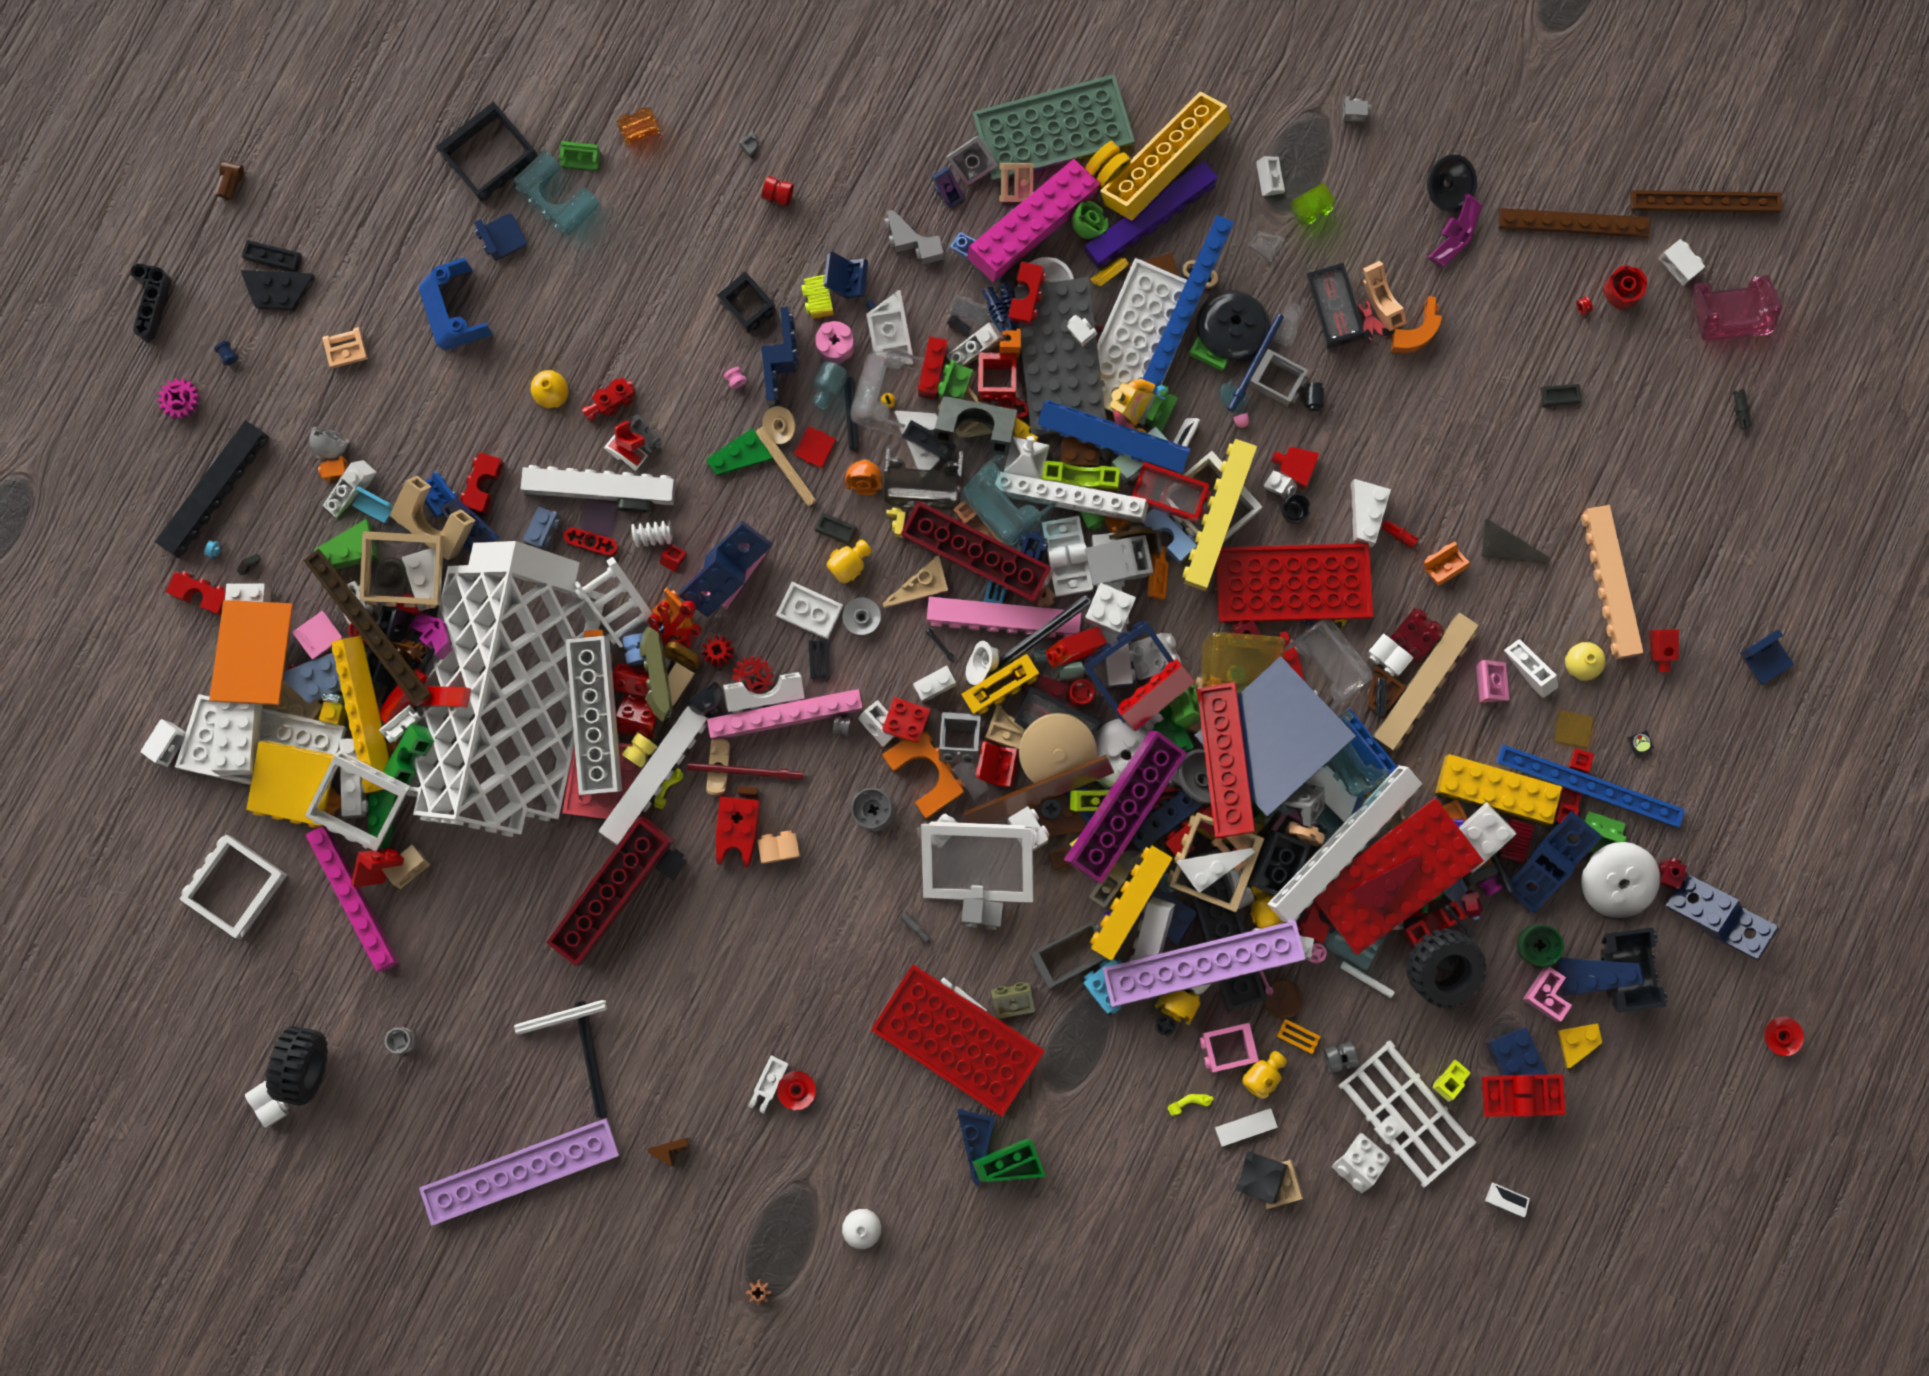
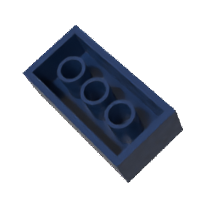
(1516, 1054)

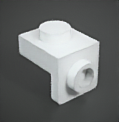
(1280, 484)

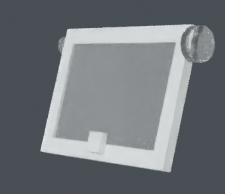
(978, 861)

